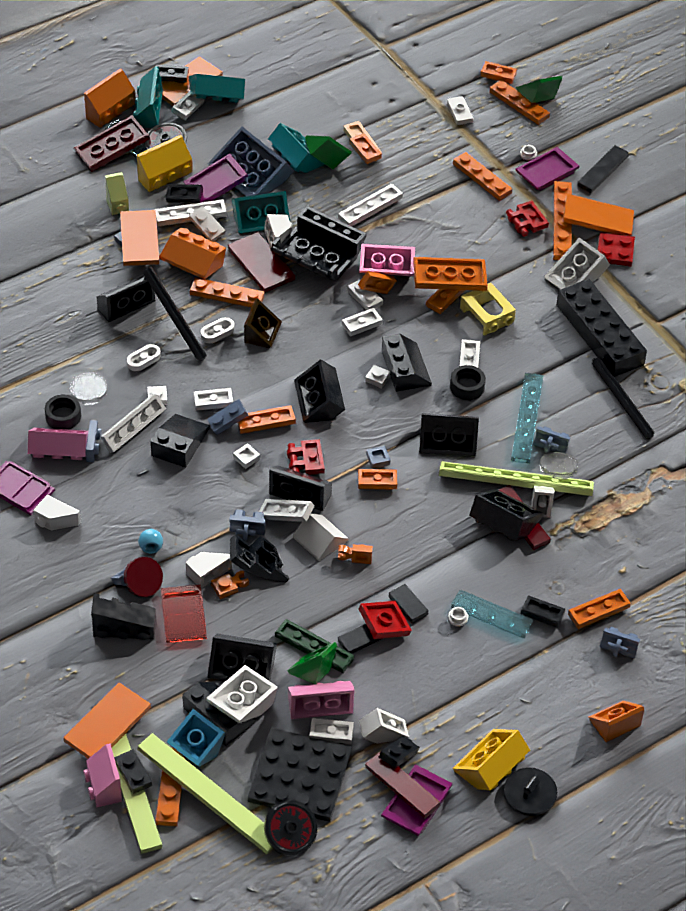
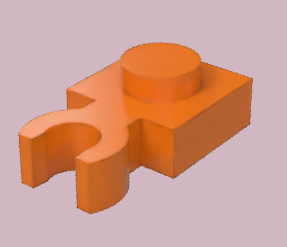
(358, 553)
(227, 585)

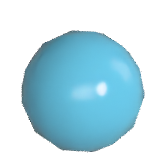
(150, 541)

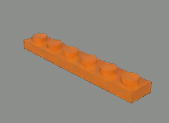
(561, 230)

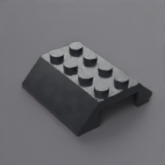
(321, 244)

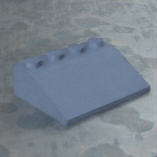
(263, 166)

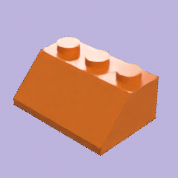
(109, 98)
(193, 253)

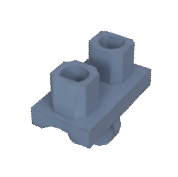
(551, 440)
(247, 525)
(620, 642)

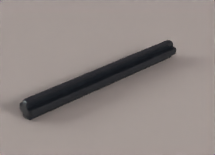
(174, 314)
(623, 398)

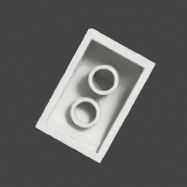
(577, 265)
(244, 695)

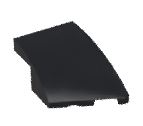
(258, 558)

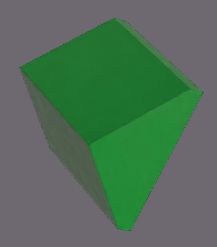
(541, 89)
(327, 150)
(314, 665)

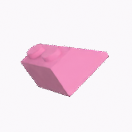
(103, 777)

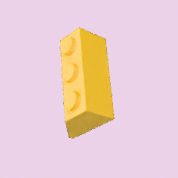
(164, 163)
(492, 758)

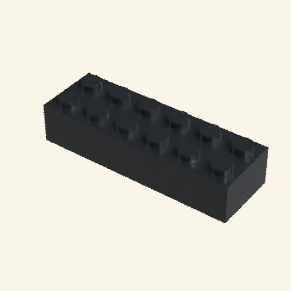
(601, 327)

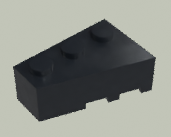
(122, 620)

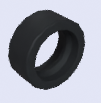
(467, 393)
(62, 422)

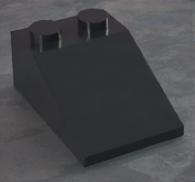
(178, 440)

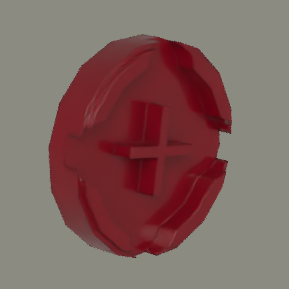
(143, 576)

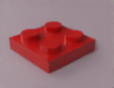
(617, 248)
(384, 619)

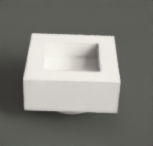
(377, 376)
(160, 391)
(246, 456)

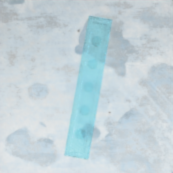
(527, 418)

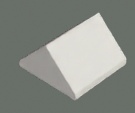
(319, 536)

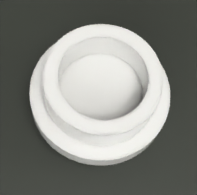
(528, 152)
(458, 616)

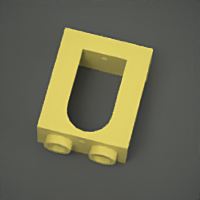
(491, 323)

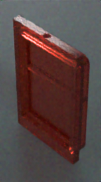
(183, 613)

